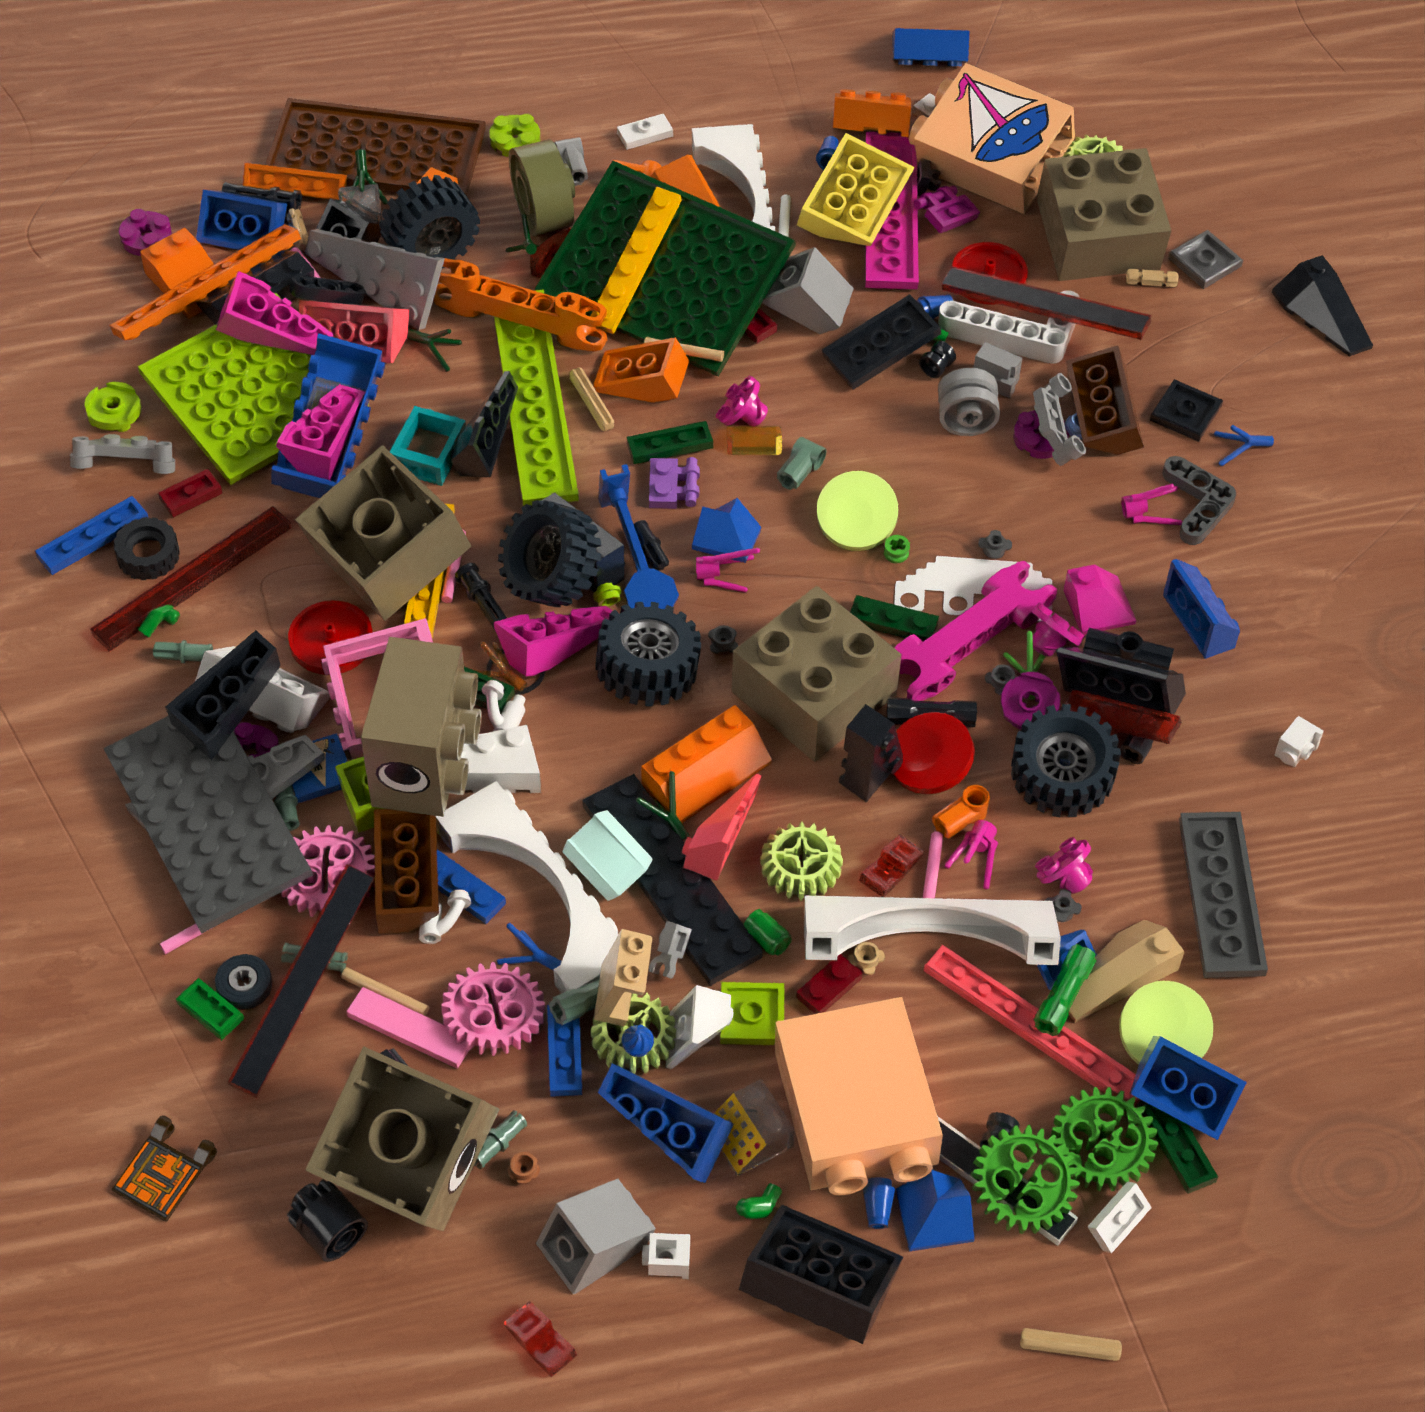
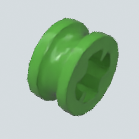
(894, 542)

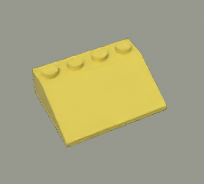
(854, 193)

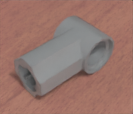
(573, 155)

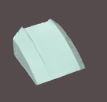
(607, 855)

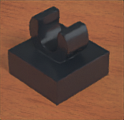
(926, 177)

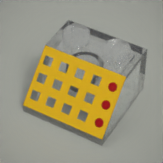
(758, 1128)

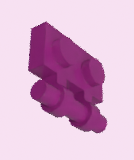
(951, 212)

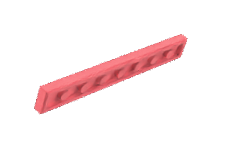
(1018, 1016)

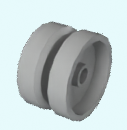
(968, 401)

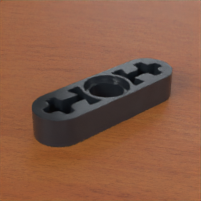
(327, 290)

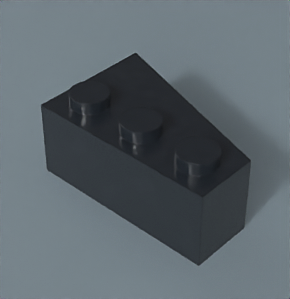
(871, 751)

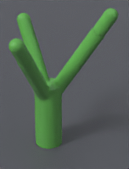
(1030, 668)

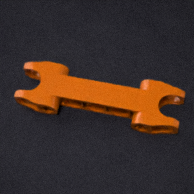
(556, 315)

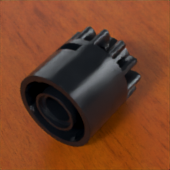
(326, 1220)

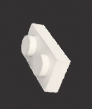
(1119, 1217)

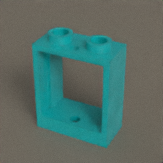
(421, 465)

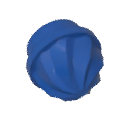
(637, 1040)

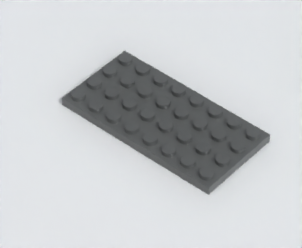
(208, 821)

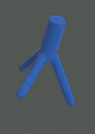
(1250, 440)
(538, 954)

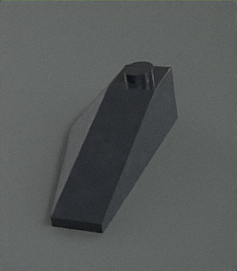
(1322, 301)
(482, 437)

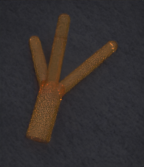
(505, 672)

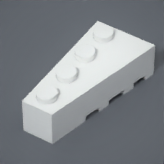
(504, 758)

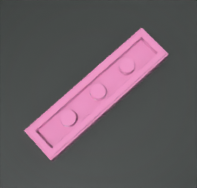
(407, 1027)

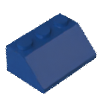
(930, 46)
(236, 219)
(1200, 610)
(1186, 1086)

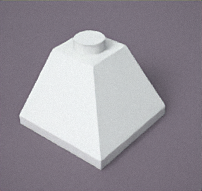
(697, 1021)

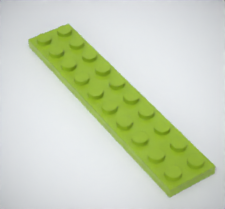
(537, 413)

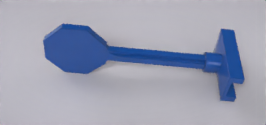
(646, 584)

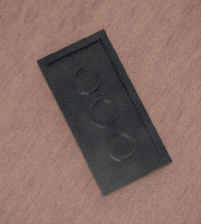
(881, 341)

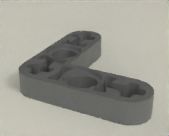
(1209, 500)

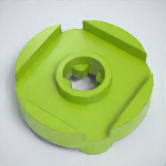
(506, 126)
(116, 418)

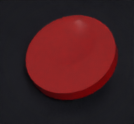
(992, 260)
(323, 625)
(934, 752)

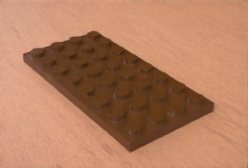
(396, 143)

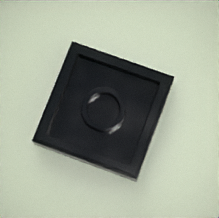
(1186, 410)

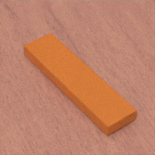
(310, 183)

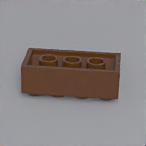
(1104, 402)
(405, 870)

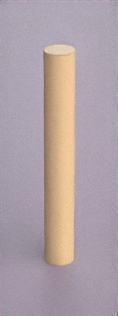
(696, 351)
(363, 981)

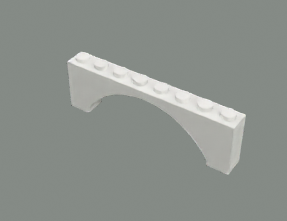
(735, 155)
(496, 825)
(1016, 925)

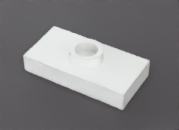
(645, 131)

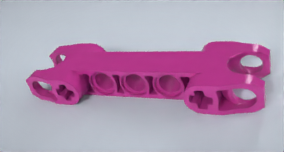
(1003, 604)

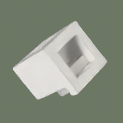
(1298, 742)
(667, 1245)

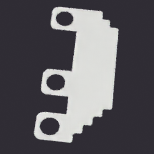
(959, 578)

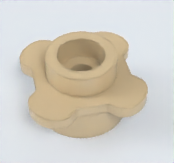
(870, 950)

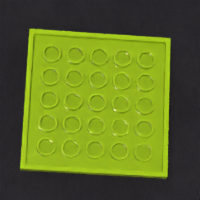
(229, 396)

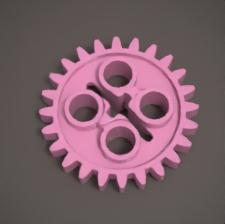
(340, 845)
(520, 1001)

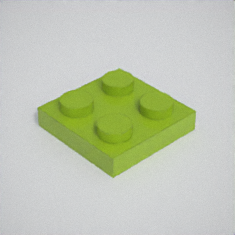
(754, 1012)

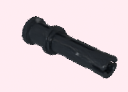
(292, 199)
(479, 592)

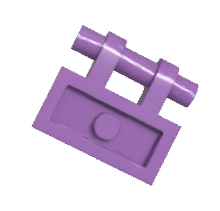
(664, 479)

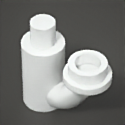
(512, 712)
(433, 929)

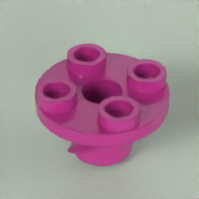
(743, 404)
(1052, 632)
(1067, 866)

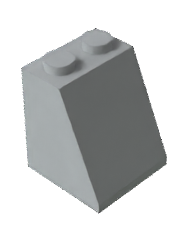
(810, 292)
(594, 1234)

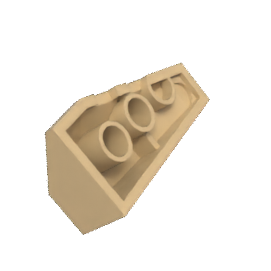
(1126, 964)

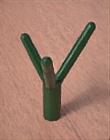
(362, 174)
(528, 244)
(430, 339)
(671, 818)

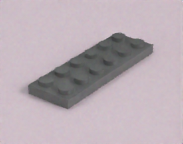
(1222, 895)

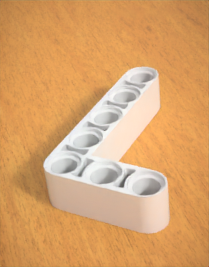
(1009, 333)

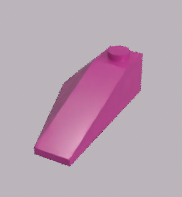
(263, 318)
(320, 436)
(547, 641)

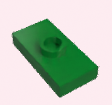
(210, 1009)

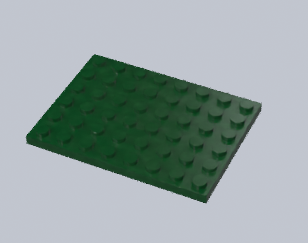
(701, 279)

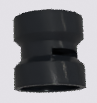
(935, 361)
(995, 1123)

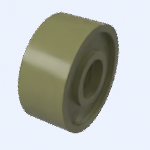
(542, 186)

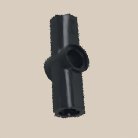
(1129, 647)

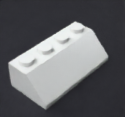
(284, 700)

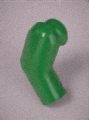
(759, 1206)

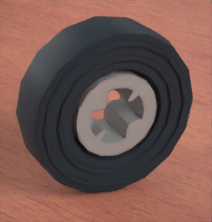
(238, 968)

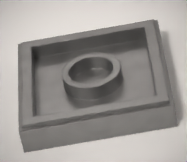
(1205, 259)

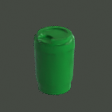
(767, 932)

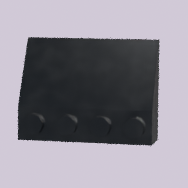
(820, 1273)

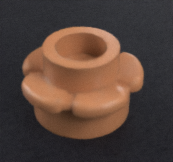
(521, 1160)

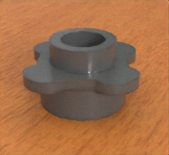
(997, 549)
(722, 633)
(1000, 672)
(1066, 913)

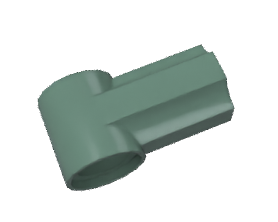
(803, 458)

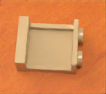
(621, 974)

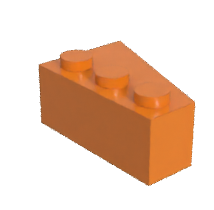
(872, 112)

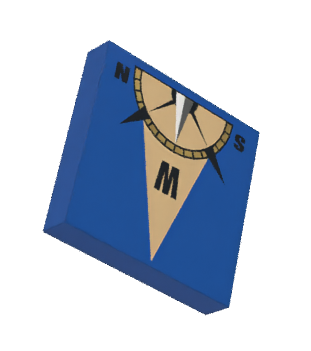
(323, 777)

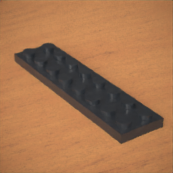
(718, 938)

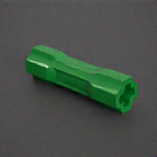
(1056, 1007)

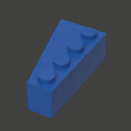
(676, 1125)

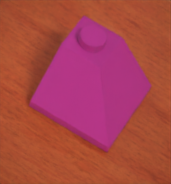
(1097, 599)

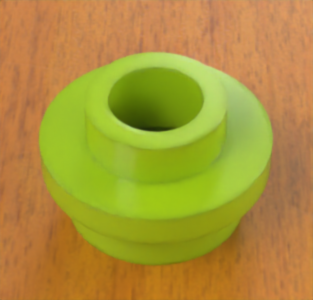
(607, 594)

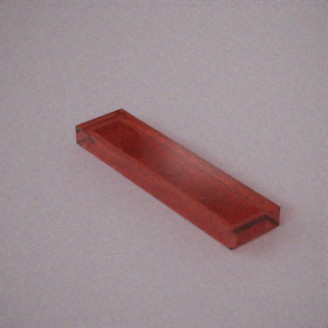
(1127, 717)

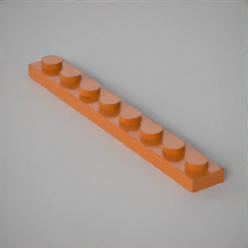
(204, 282)

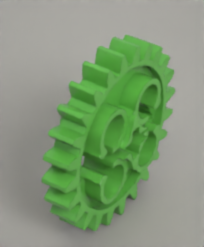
(1124, 1160)
(1050, 1196)

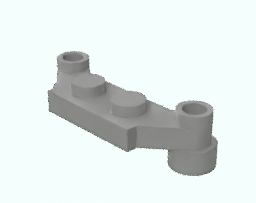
(1052, 422)
(114, 446)

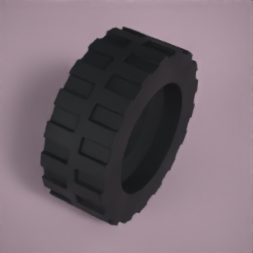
(143, 530)

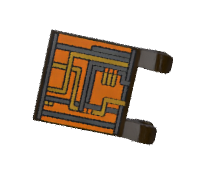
(160, 1174)

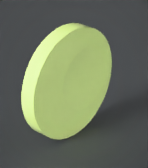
(857, 510)
(1169, 1012)

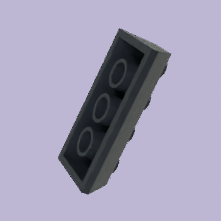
(275, 273)
(1120, 679)

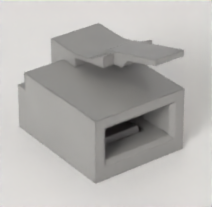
(1000, 364)

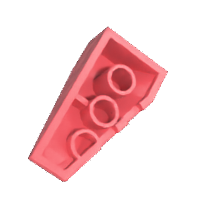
(361, 324)
(715, 837)

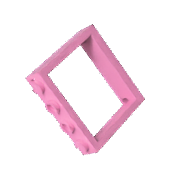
(356, 649)

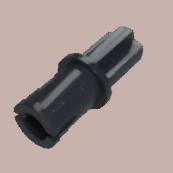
(651, 545)

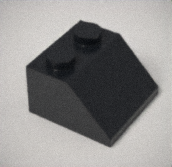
(349, 221)

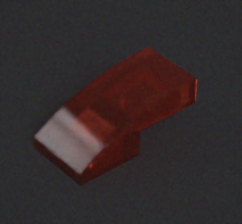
(545, 253)
(891, 866)
(540, 1339)

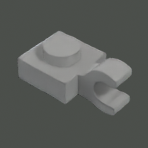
(672, 944)

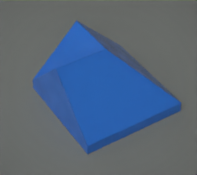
(726, 530)
(935, 1212)

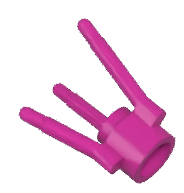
(1136, 504)
(709, 566)
(979, 839)

